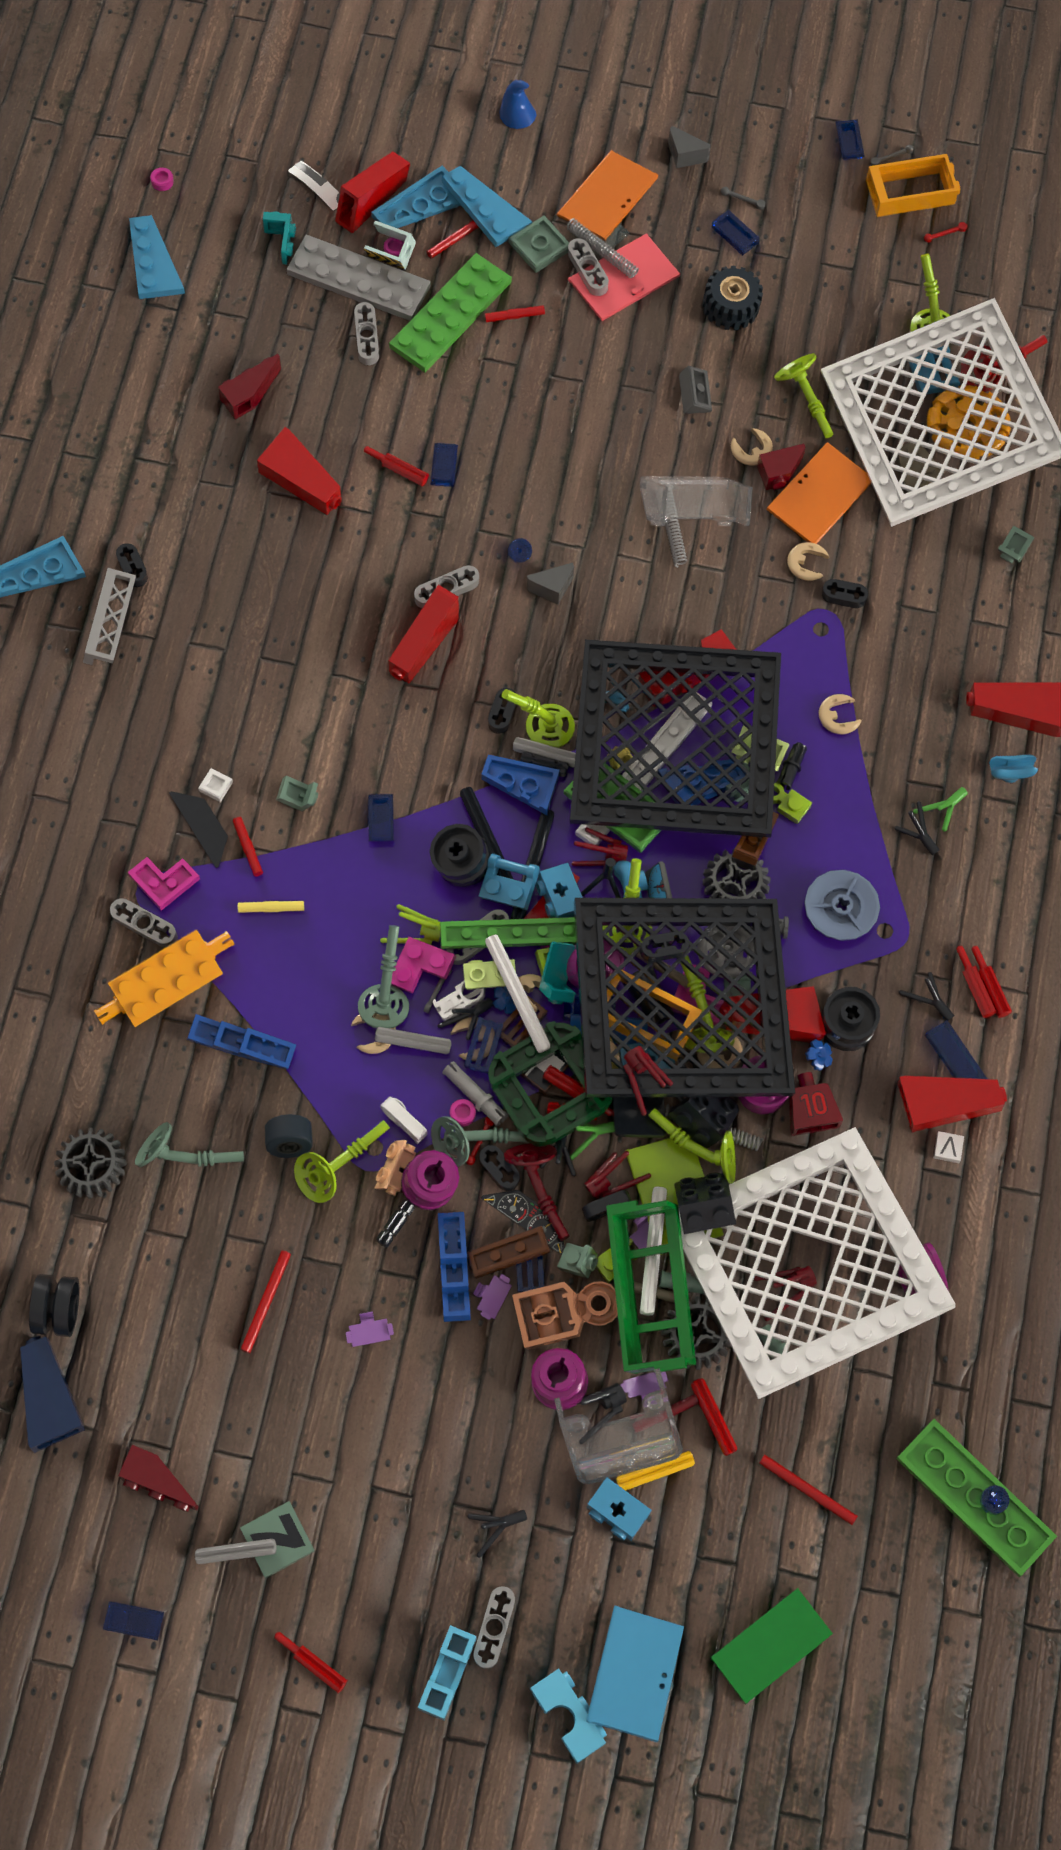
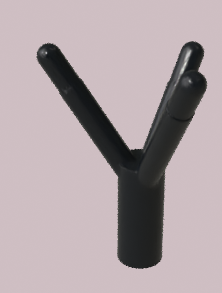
(921, 827)
(606, 874)
(937, 1002)
(467, 1012)
(561, 1147)
(493, 1521)

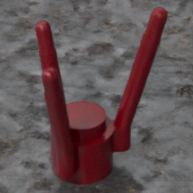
(614, 850)
(640, 1061)
(598, 1183)
(799, 1275)

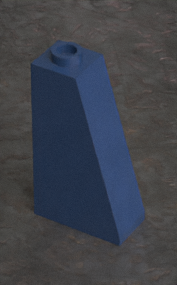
(48, 1401)

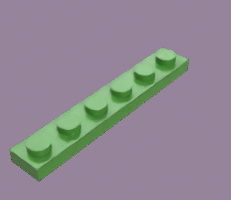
(510, 932)

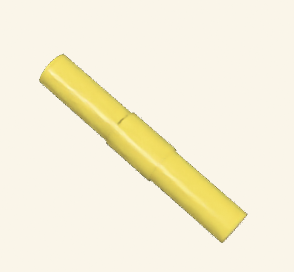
(270, 906)

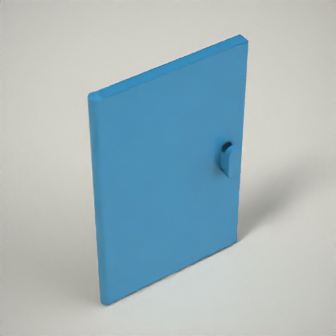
(630, 1683)

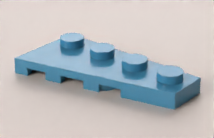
(417, 202)
(484, 206)
(153, 264)
(40, 568)

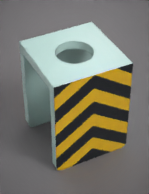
(406, 251)

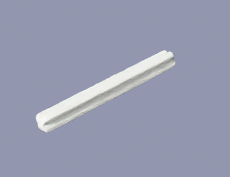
(517, 993)
(652, 1262)

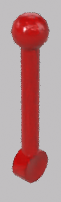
(961, 227)
(471, 1159)

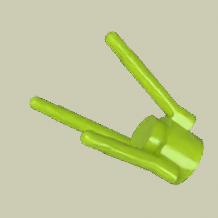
(430, 927)

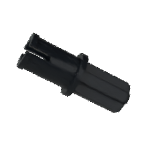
(792, 765)

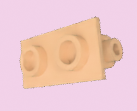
(389, 1176)

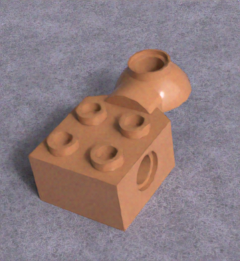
(559, 1313)

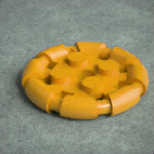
(955, 416)

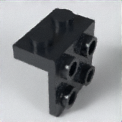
(705, 1118)
(629, 1120)
(704, 1203)

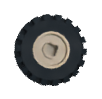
(732, 297)

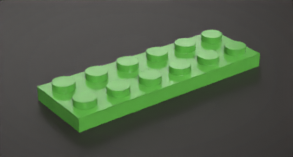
(450, 312)
(958, 1482)

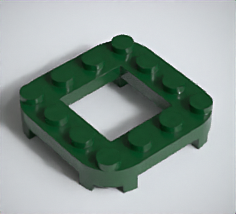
(517, 1104)

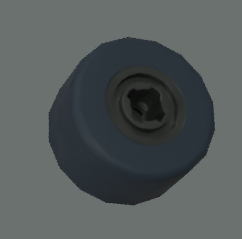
(288, 1136)

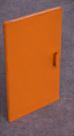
(605, 194)
(817, 502)

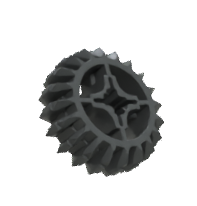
(751, 874)
(79, 1162)
(709, 1336)

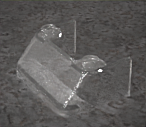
(695, 498)
(624, 1443)

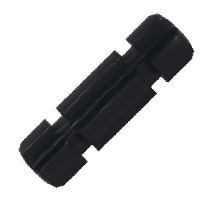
(546, 762)
(395, 1223)

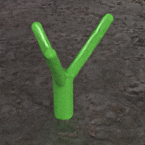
(949, 803)
(597, 1130)

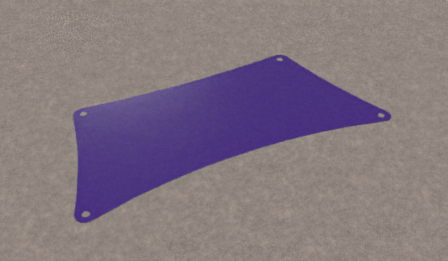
(307, 968)

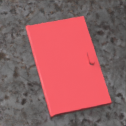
(653, 273)

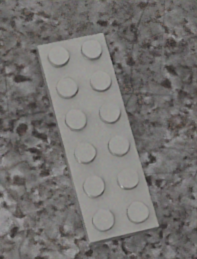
(358, 277)

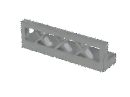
(99, 618)

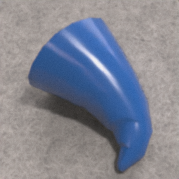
(515, 107)

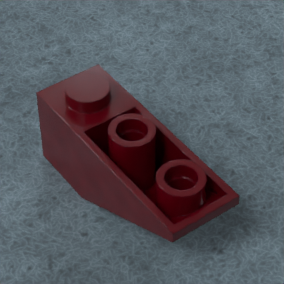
(247, 389)
(149, 1472)

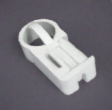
(457, 1000)
(403, 1119)

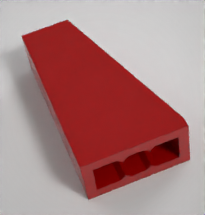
(370, 190)
(298, 472)
(425, 634)
(1019, 704)
(803, 1014)
(947, 1100)

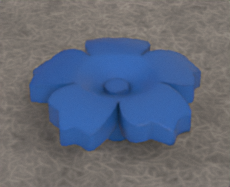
(503, 1000)
(820, 1054)

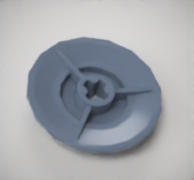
(849, 890)

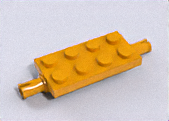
(164, 978)

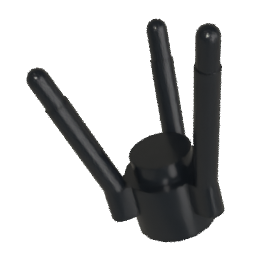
(610, 1397)

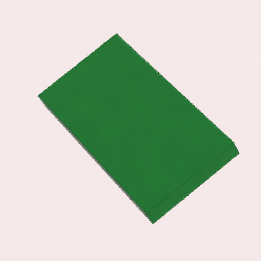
(771, 1646)

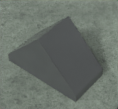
(687, 149)
(551, 583)

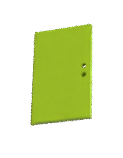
(667, 1166)

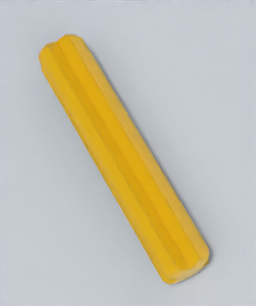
(655, 1472)

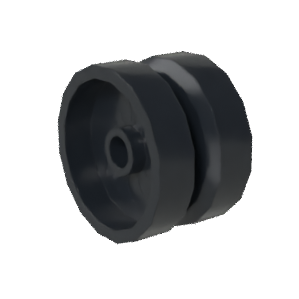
(460, 855)
(850, 1018)
(54, 1305)

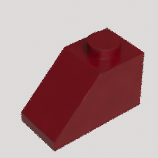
(780, 466)

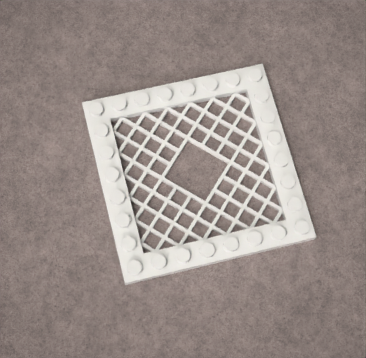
(1032, 406)
(860, 1334)

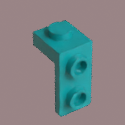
(281, 224)
(555, 975)

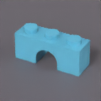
(447, 1673)
(557, 1692)

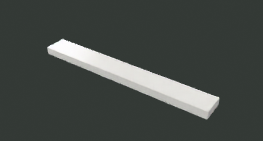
(667, 742)

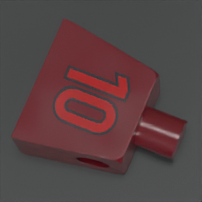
(813, 1107)

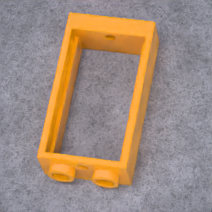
(909, 169)
(664, 997)

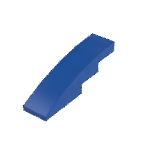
(241, 1042)
(454, 1267)

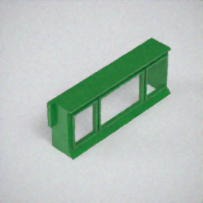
(625, 1292)

